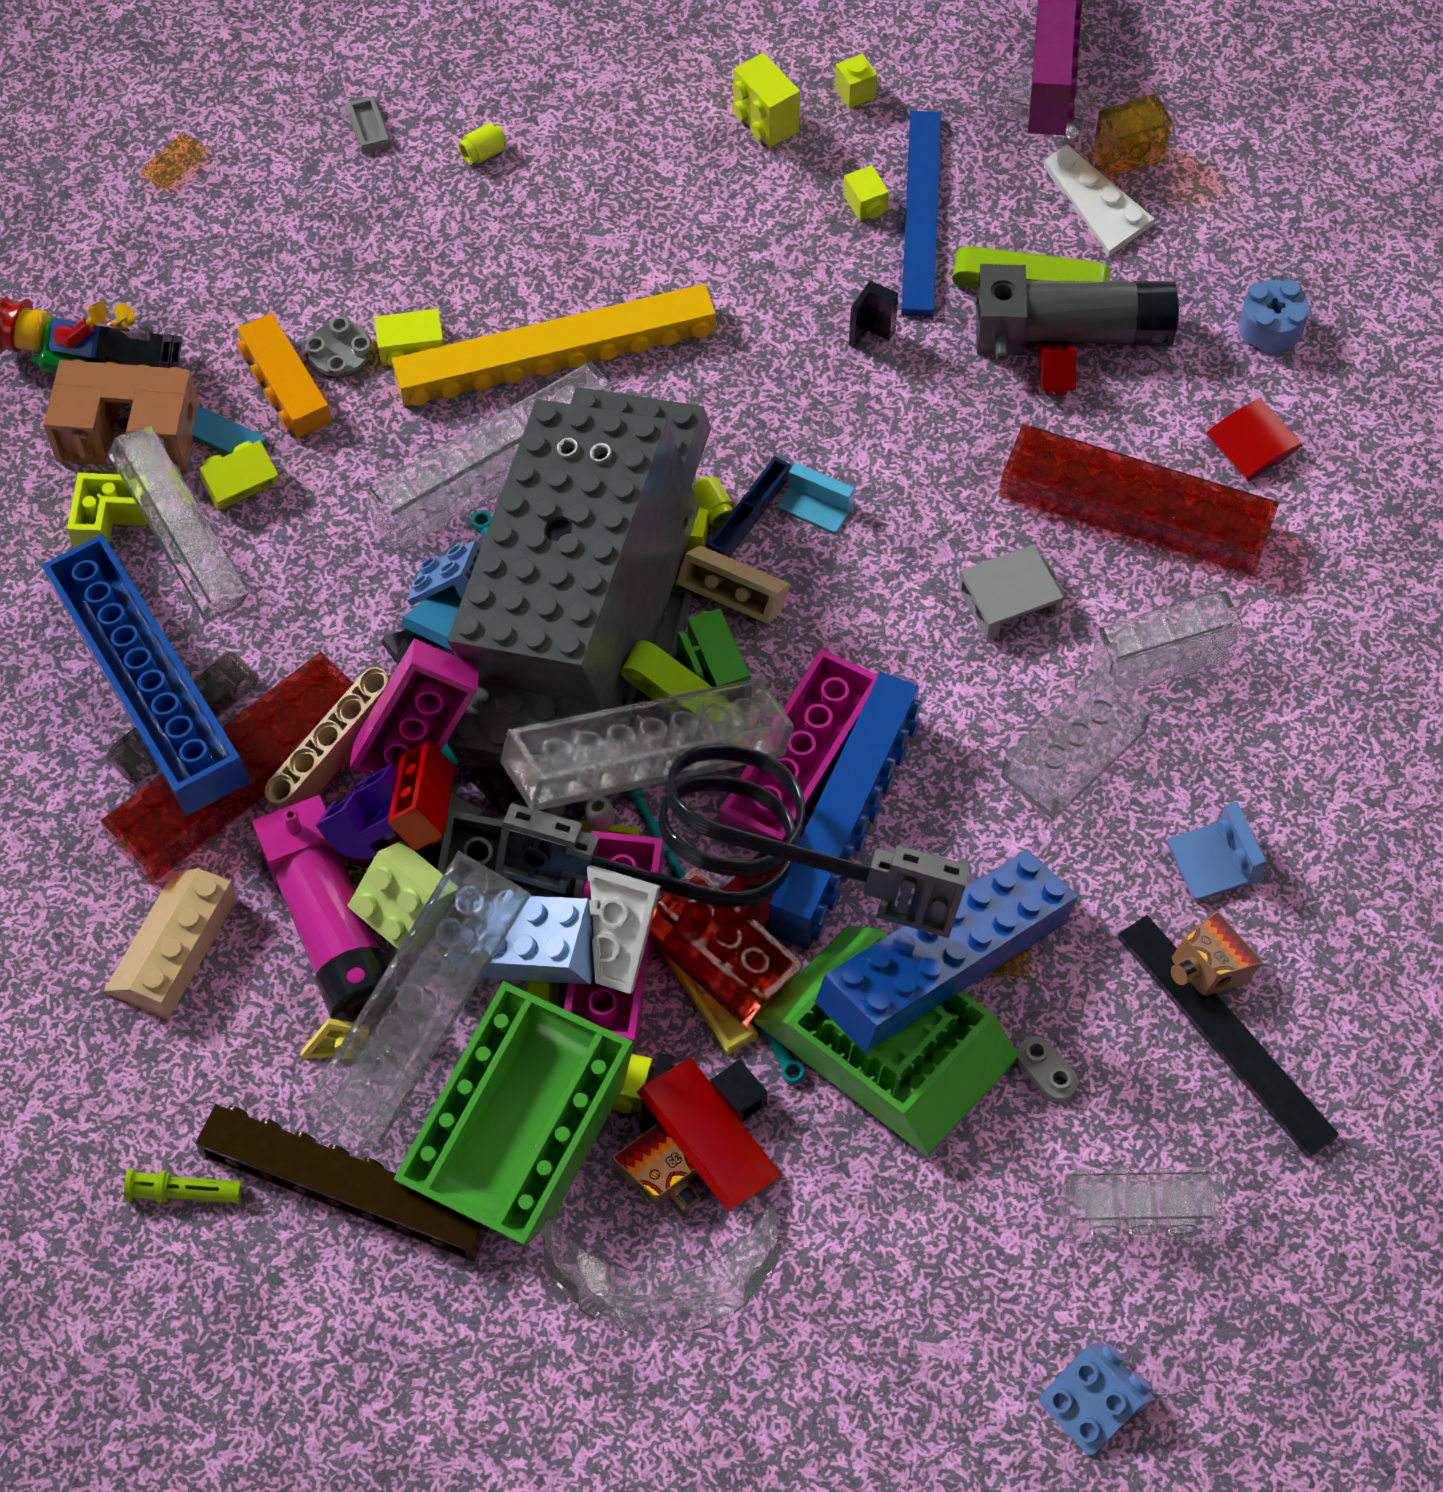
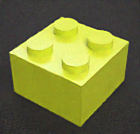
(765, 100)

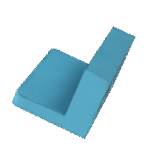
(817, 498)

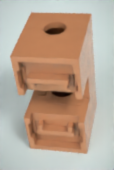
(91, 394)

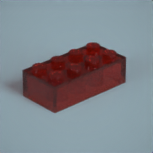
(723, 951)

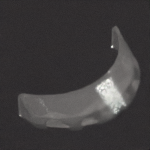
(662, 1300)

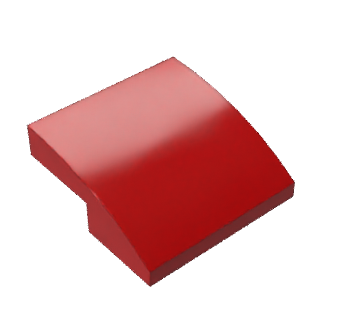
(1253, 439)

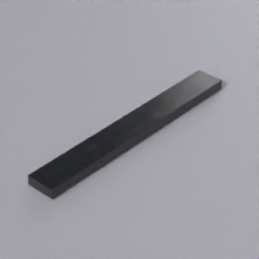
(1231, 1042)

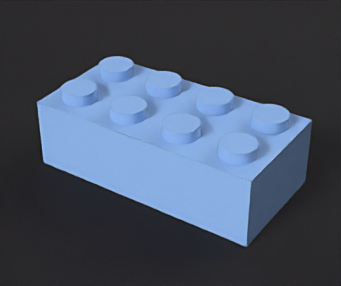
(548, 943)

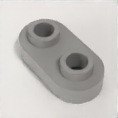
(1045, 1068)

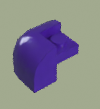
(359, 822)

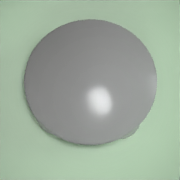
(339, 347)

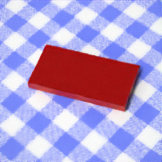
(709, 1134)

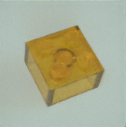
(1132, 135)

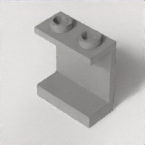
(1009, 589)

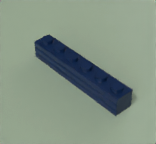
(750, 507)

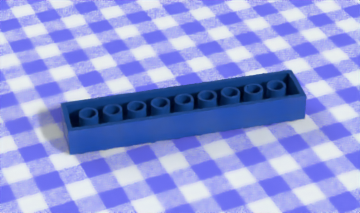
(146, 675)

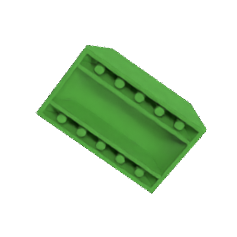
(518, 1114)

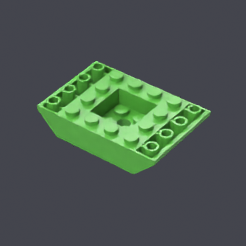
(913, 1081)

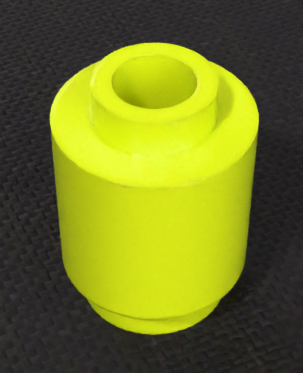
(482, 143)
(713, 497)

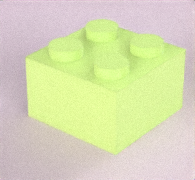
(395, 891)

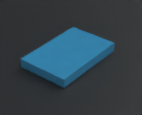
(434, 616)

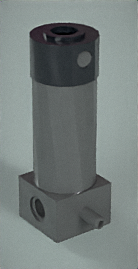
(1070, 311)

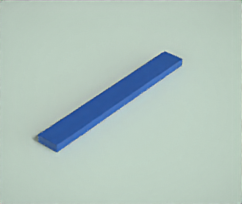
(921, 214)

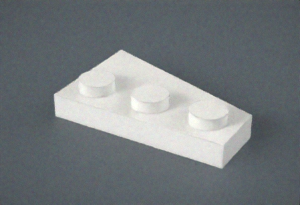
(621, 923)

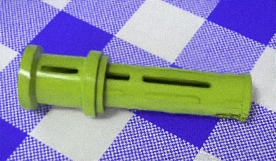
(158, 1188)

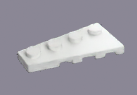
(1101, 204)

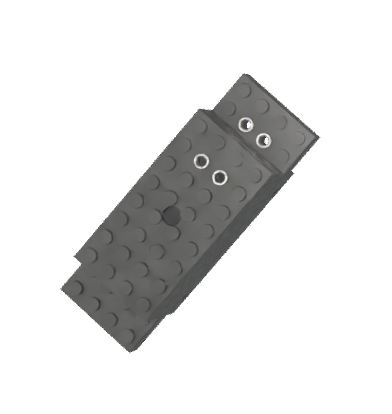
(575, 562)

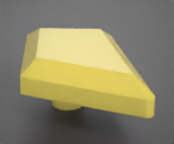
(327, 1039)

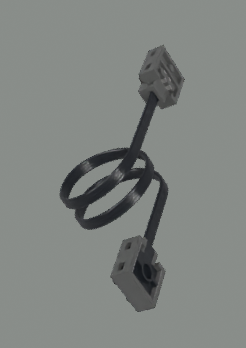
(912, 884)

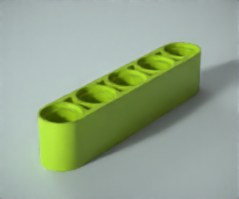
(1037, 266)
(658, 673)

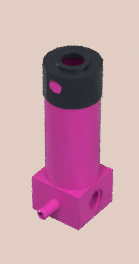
(317, 896)

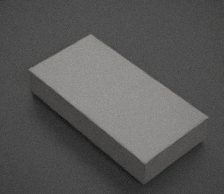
(368, 124)

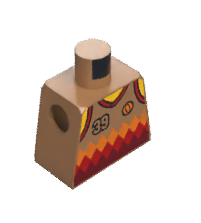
(1214, 958)
(658, 1169)

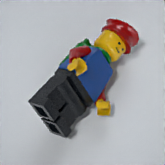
(83, 339)

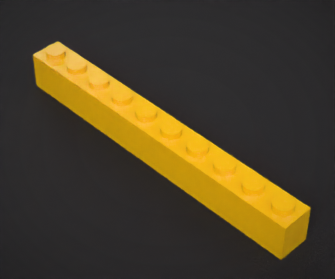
(554, 345)

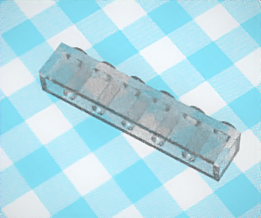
(178, 523)

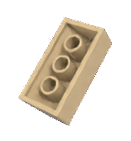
(172, 941)

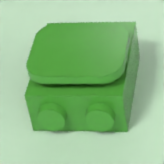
(711, 650)

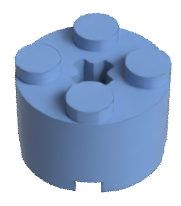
(1274, 316)

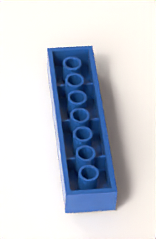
(846, 807)
(918, 970)

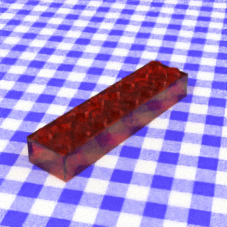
(1138, 499)
(152, 825)

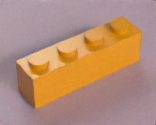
(283, 375)

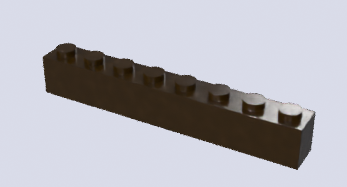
(334, 1179)

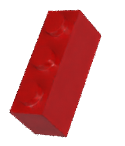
(421, 795)

